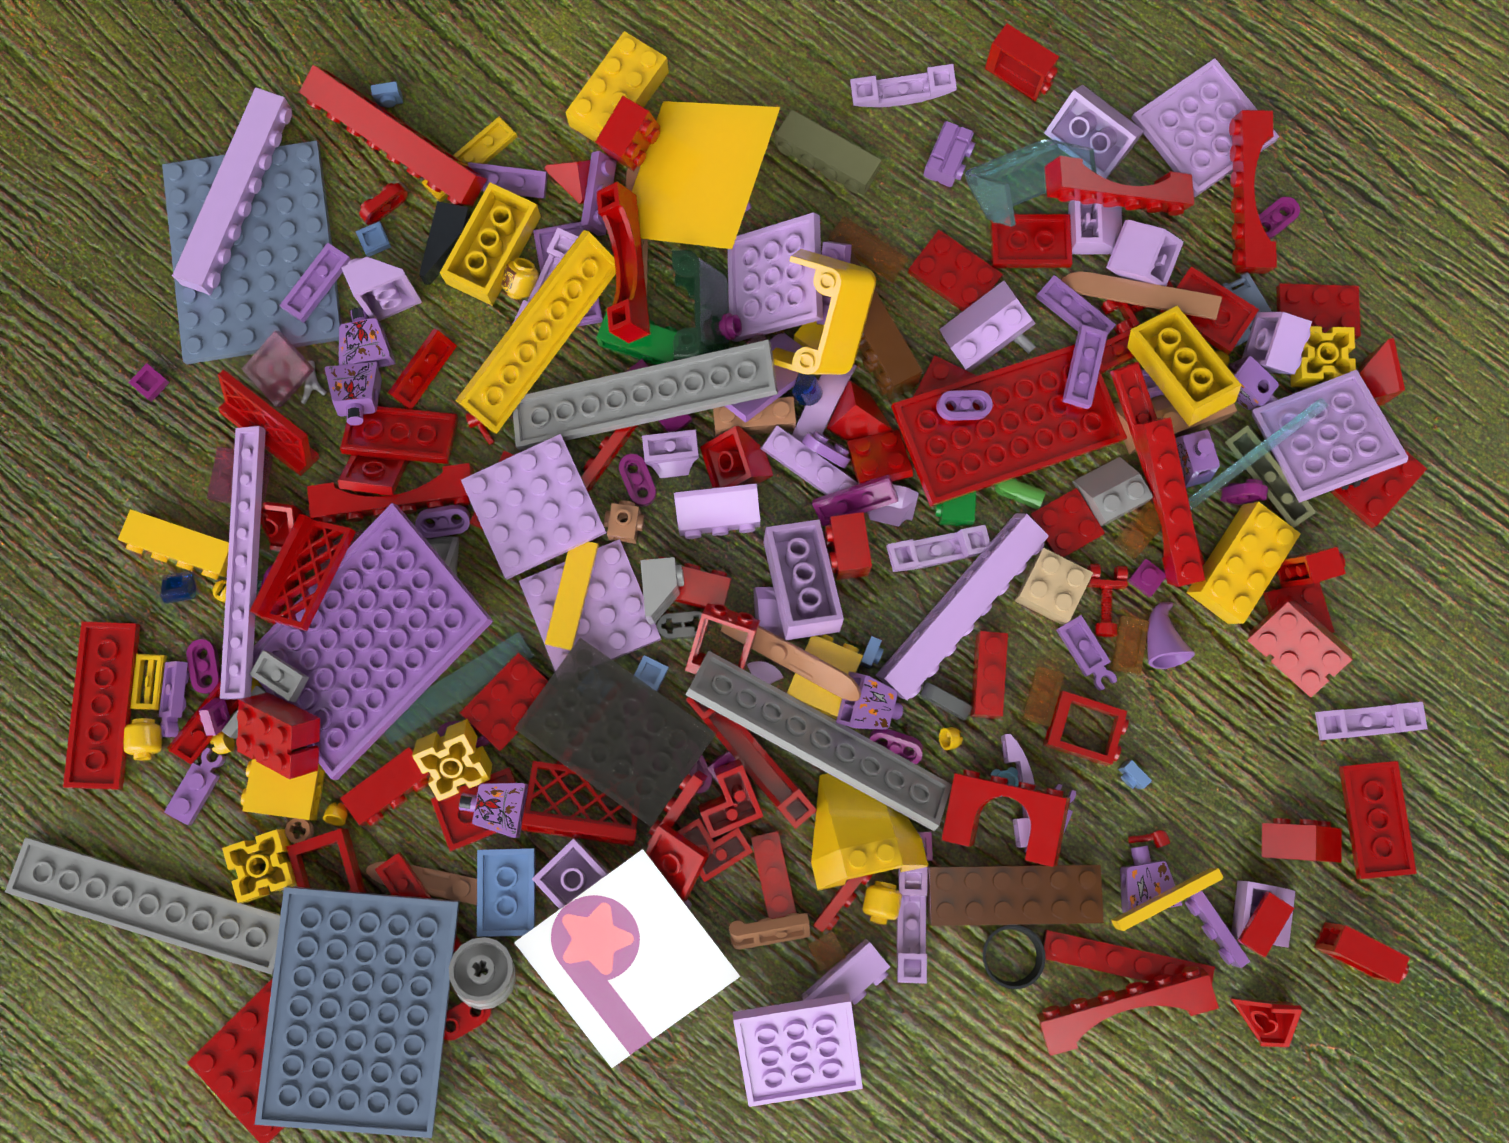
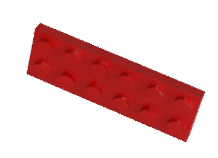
(101, 705)

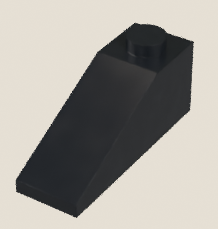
(445, 230)

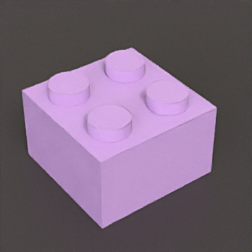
(1278, 341)
(569, 873)

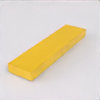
(481, 148)
(571, 596)
(1167, 899)

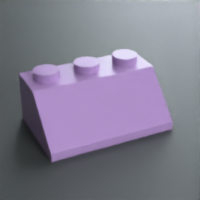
(1096, 125)
(380, 287)
(986, 326)
(717, 510)
(851, 974)

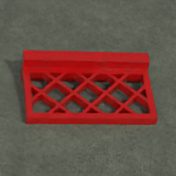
(281, 435)
(292, 566)
(571, 825)

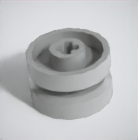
(470, 961)

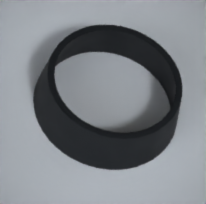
(1039, 964)

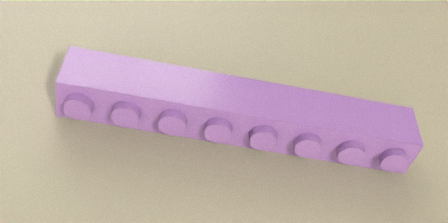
(233, 191)
(962, 606)

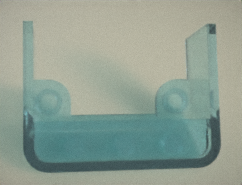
(1019, 177)

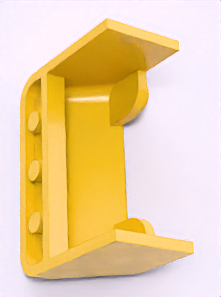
(846, 317)

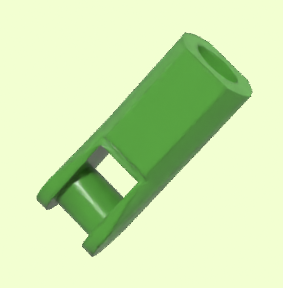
(1021, 493)

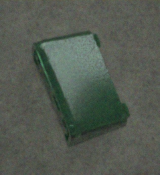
(710, 292)

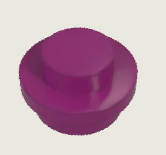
(730, 326)

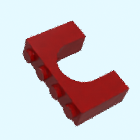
(1045, 809)

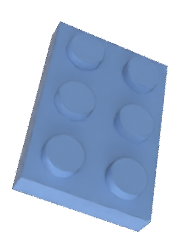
(505, 892)

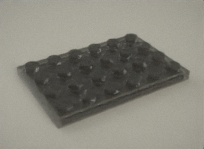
(615, 731)

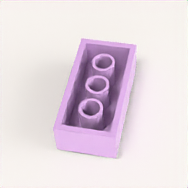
(803, 580)

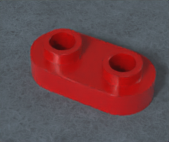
(384, 203)
(464, 1020)

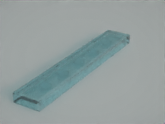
(1258, 452)
(457, 687)

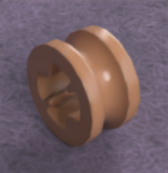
(293, 837)

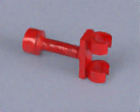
(1127, 311)
(1106, 627)

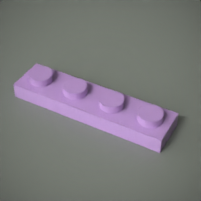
(805, 462)

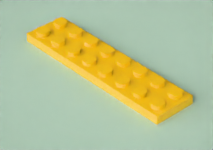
(538, 332)

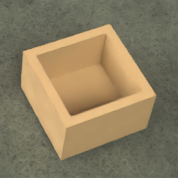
(1053, 586)

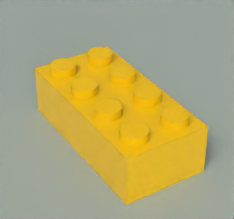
(627, 71)
(489, 241)
(1183, 365)
(1244, 563)

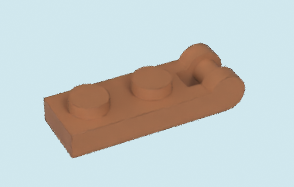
(769, 931)

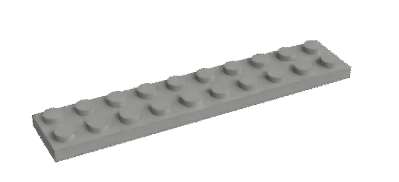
(646, 395)
(820, 740)
(146, 904)

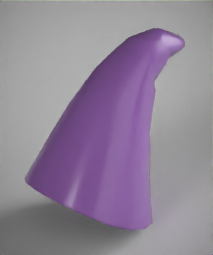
(1164, 643)

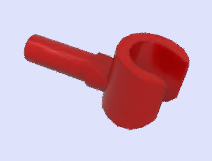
(473, 422)
(1159, 838)

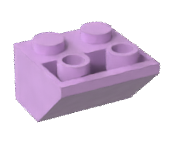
(1094, 227)
(1144, 253)
(1248, 898)

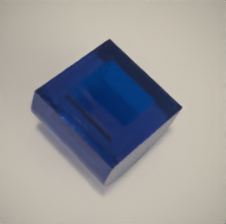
(807, 389)
(178, 587)

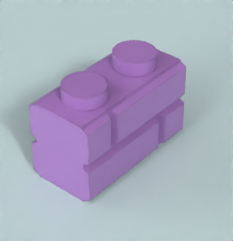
(948, 154)

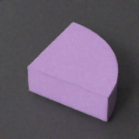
(765, 671)

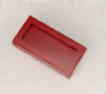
(1265, 924)

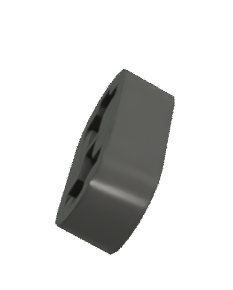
(679, 618)
(945, 701)

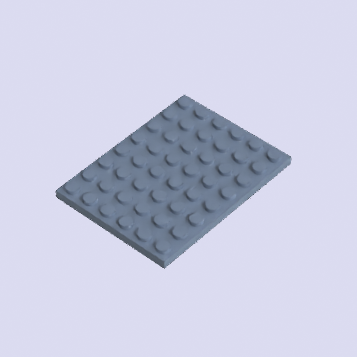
(273, 252)
(357, 1012)

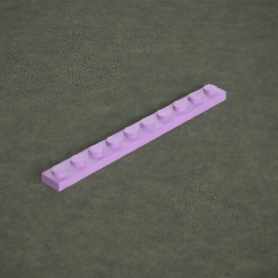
(242, 563)

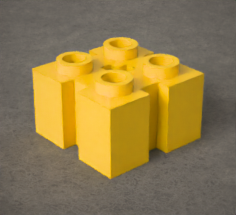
(1325, 356)
(452, 760)
(246, 860)

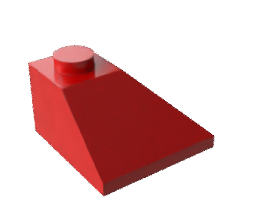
(1383, 373)
(735, 459)

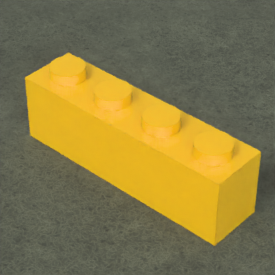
(175, 543)

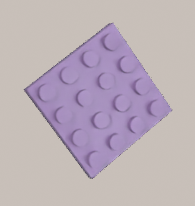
(1193, 124)
(766, 286)
(1336, 446)
(533, 506)
(612, 611)
(798, 1049)

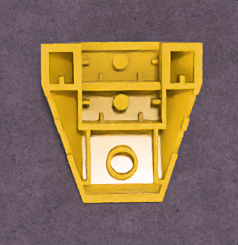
(859, 836)

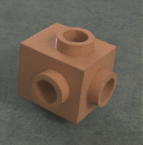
(627, 530)

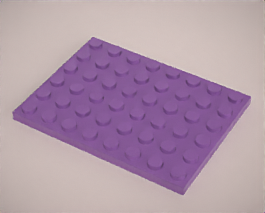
(377, 637)

